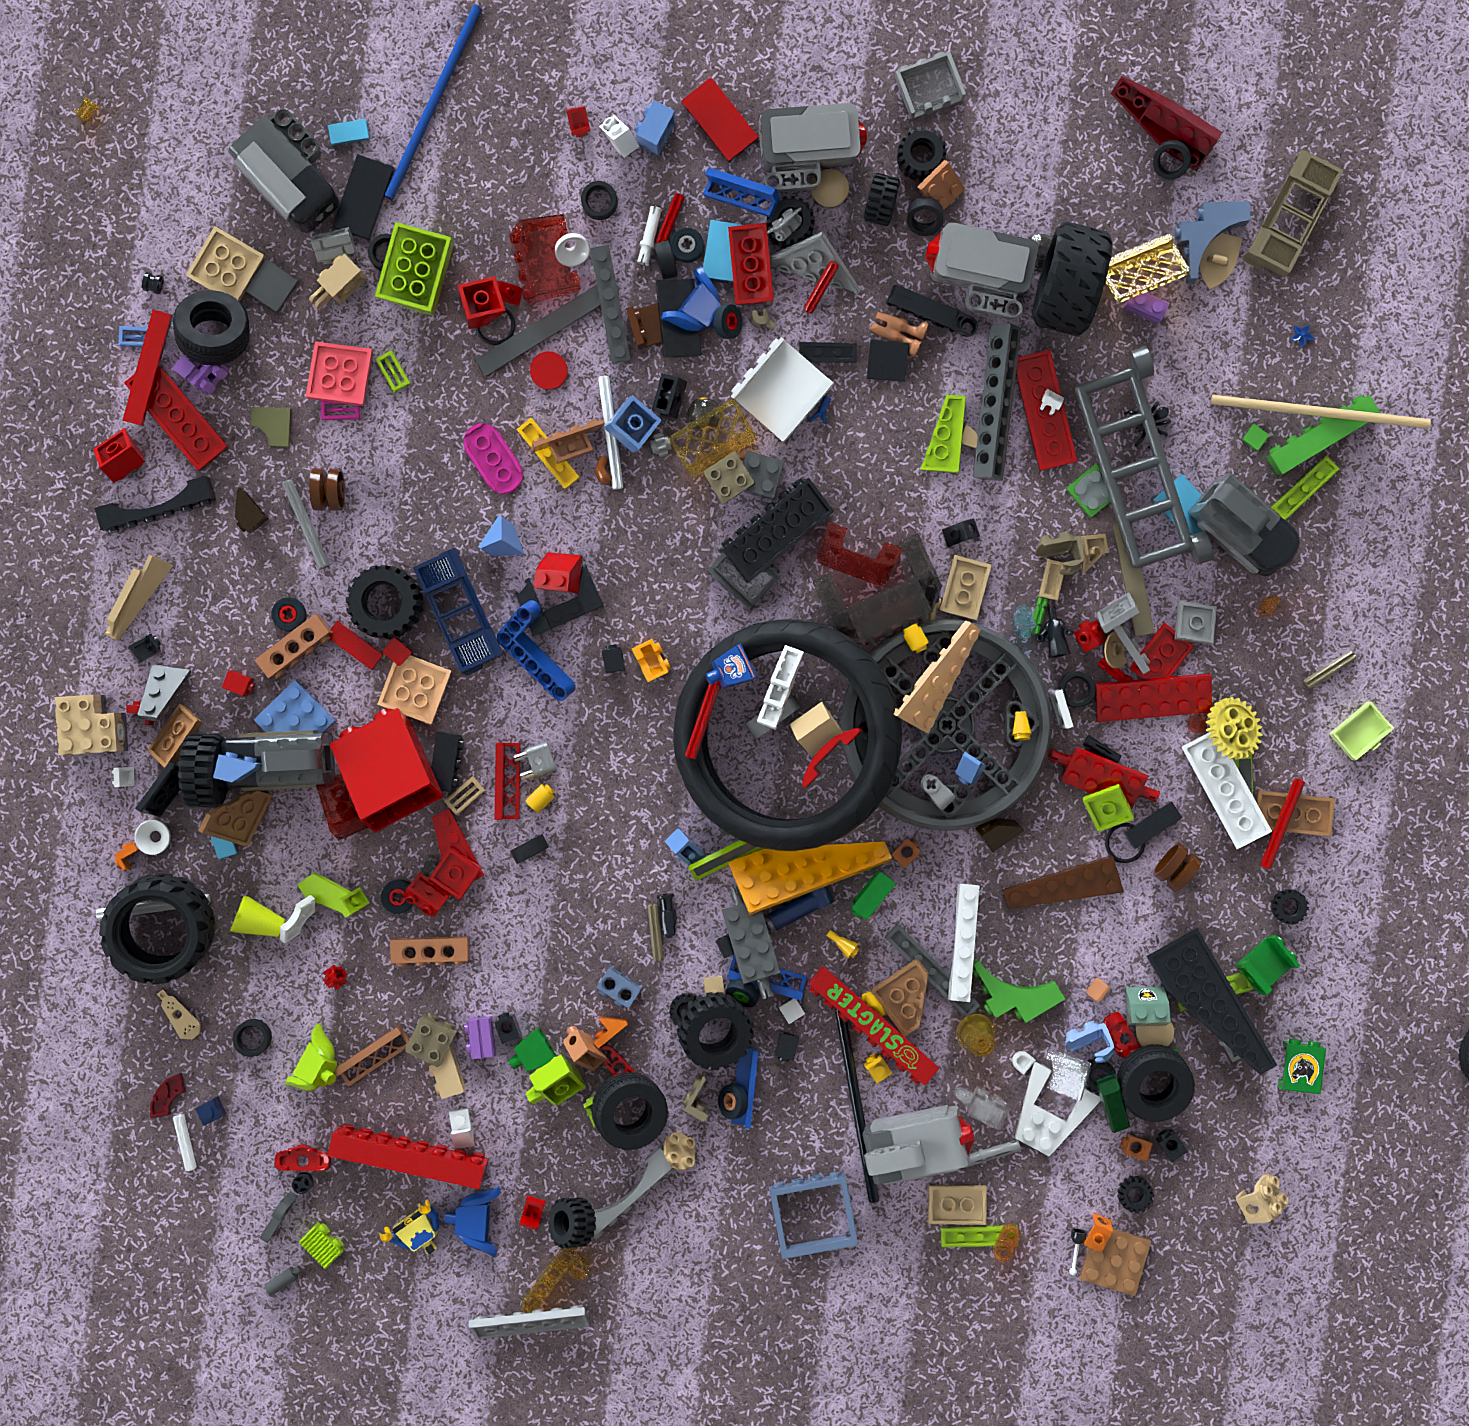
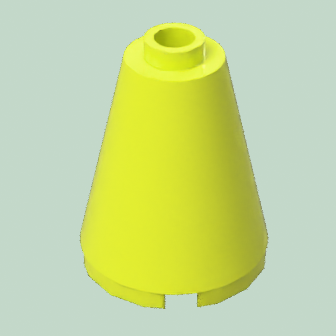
(256, 919)

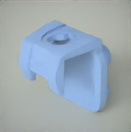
(1090, 1034)

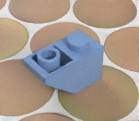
(235, 769)

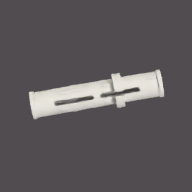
(647, 244)

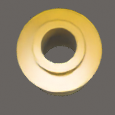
(915, 638)

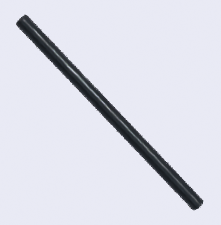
(855, 1102)

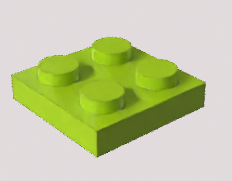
(1108, 808)

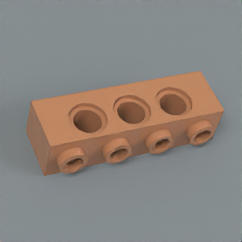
(268, 660)
(399, 948)

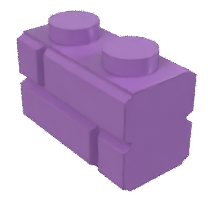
(1147, 307)
(481, 1037)

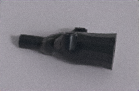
(1056, 633)

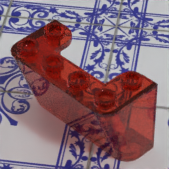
(535, 253)
(854, 564)

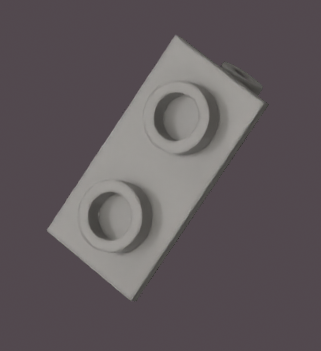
(785, 226)

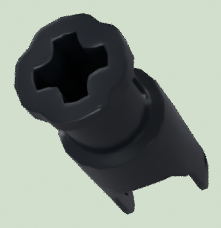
(667, 914)

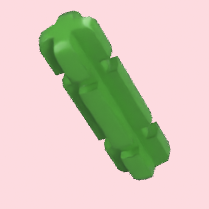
(1039, 613)

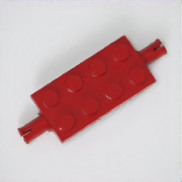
(1097, 773)

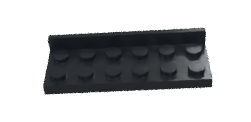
(776, 529)

